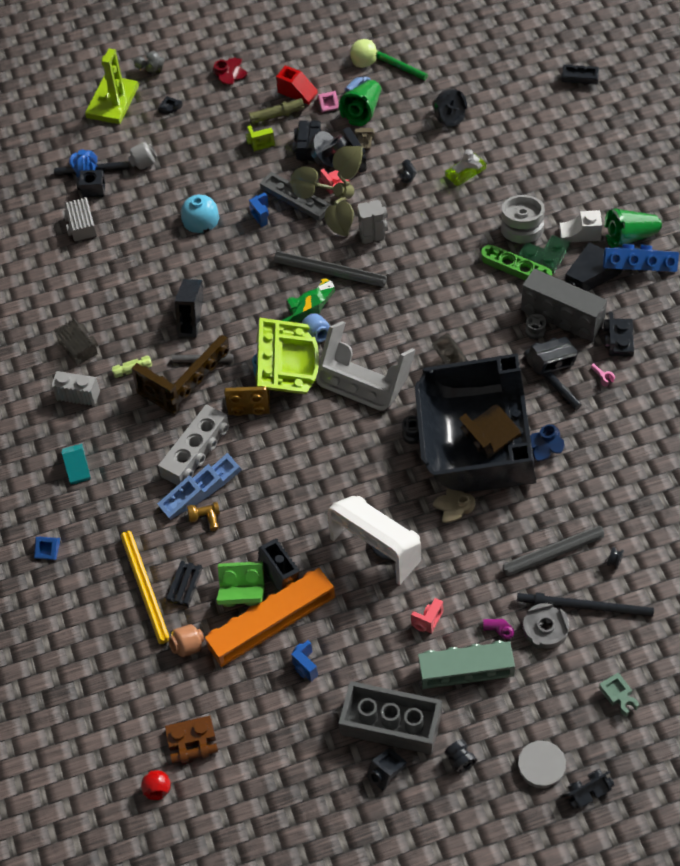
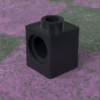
(91, 183)

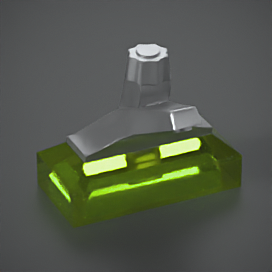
(466, 168)

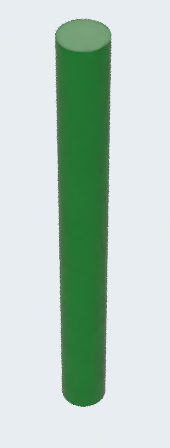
(403, 66)

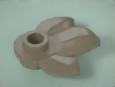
(454, 505)

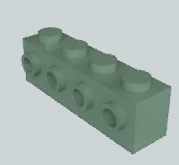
(466, 664)

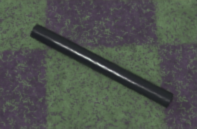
(104, 166)
(560, 387)

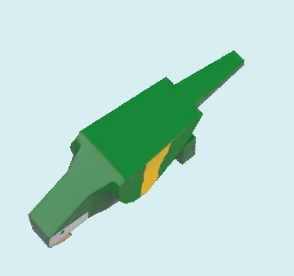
(309, 302)

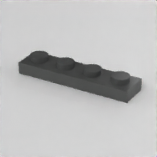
(282, 189)

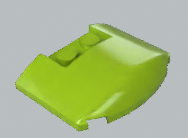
(286, 356)

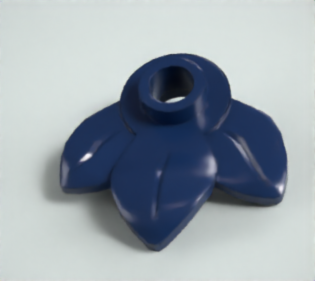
(546, 442)

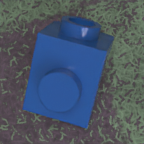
(302, 663)

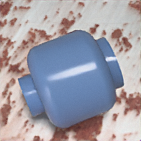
(318, 327)

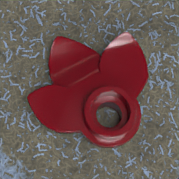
(229, 70)

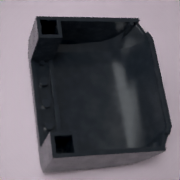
(471, 389)

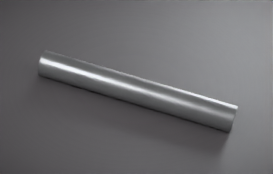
(192, 358)

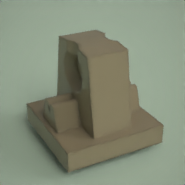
(365, 137)

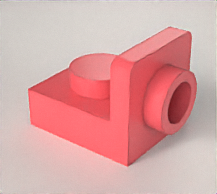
(329, 179)
(430, 617)

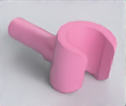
(609, 375)

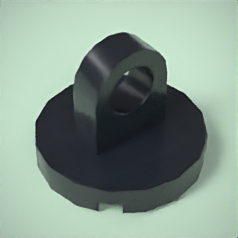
(450, 107)
(324, 148)

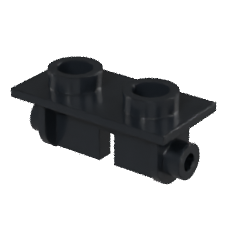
(580, 791)

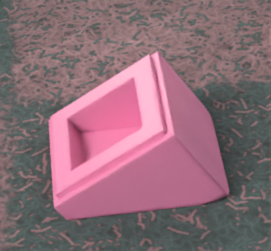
(328, 101)

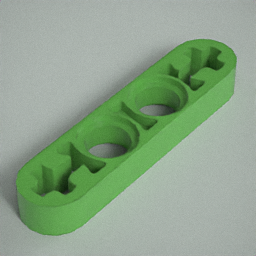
(514, 268)

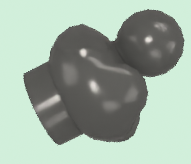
(153, 63)

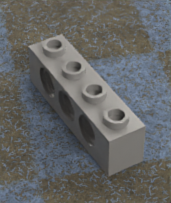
(183, 450)

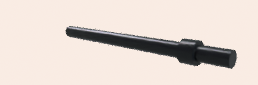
(540, 598)

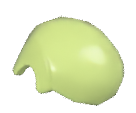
(363, 53)

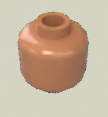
(186, 640)

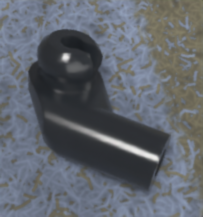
(409, 173)

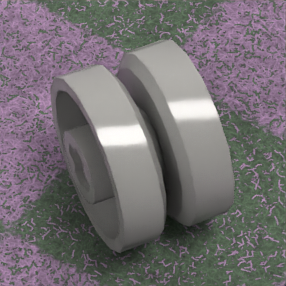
(522, 219)

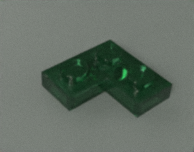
(548, 256)

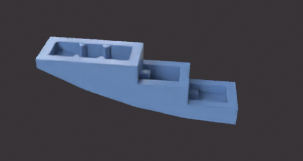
(202, 485)

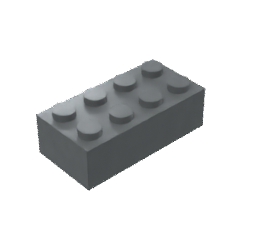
(563, 305)
(390, 717)

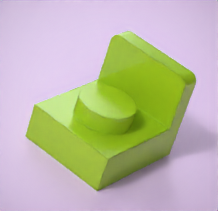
(260, 139)

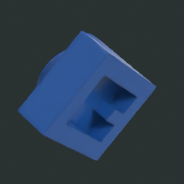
(258, 208)

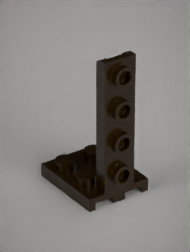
(169, 395)

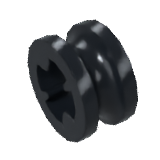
(615, 557)

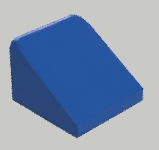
(46, 547)

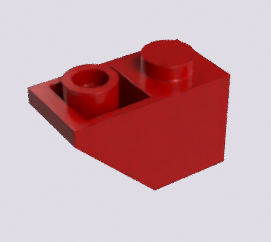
(295, 85)

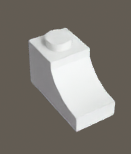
(582, 228)

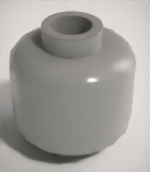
(142, 155)

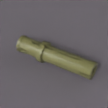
(276, 111)

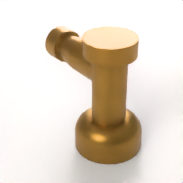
(211, 512)

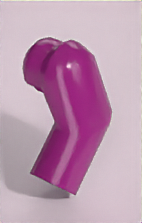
(501, 626)

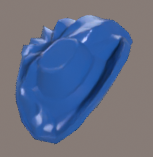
(83, 161)

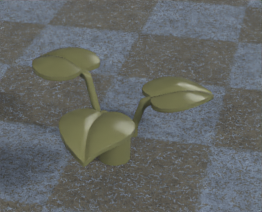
(347, 162)

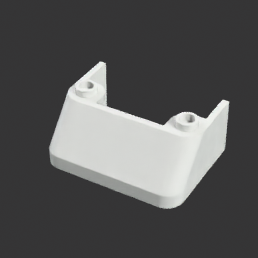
(378, 531)

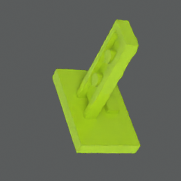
(113, 93)

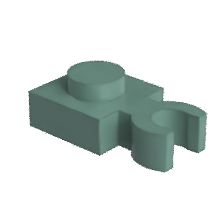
(618, 691)

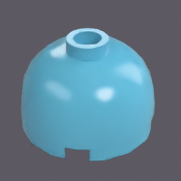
(199, 213)

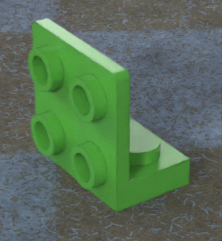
(240, 583)

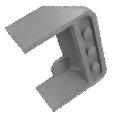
(354, 381)

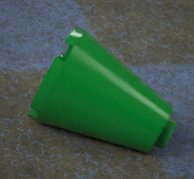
(360, 103)
(630, 226)

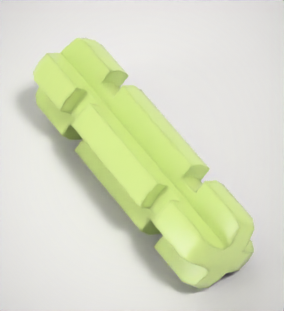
(118, 370)

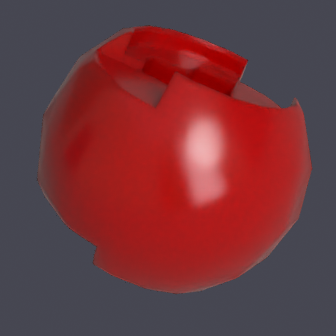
(155, 785)

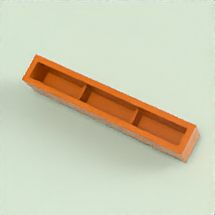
(270, 616)

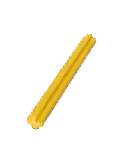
(145, 587)

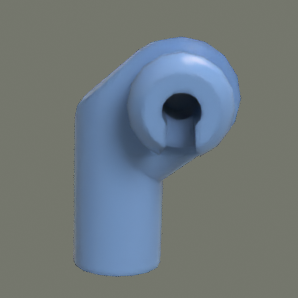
(356, 82)

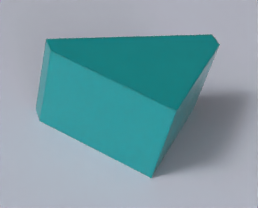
(76, 464)

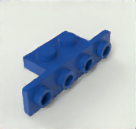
(640, 258)

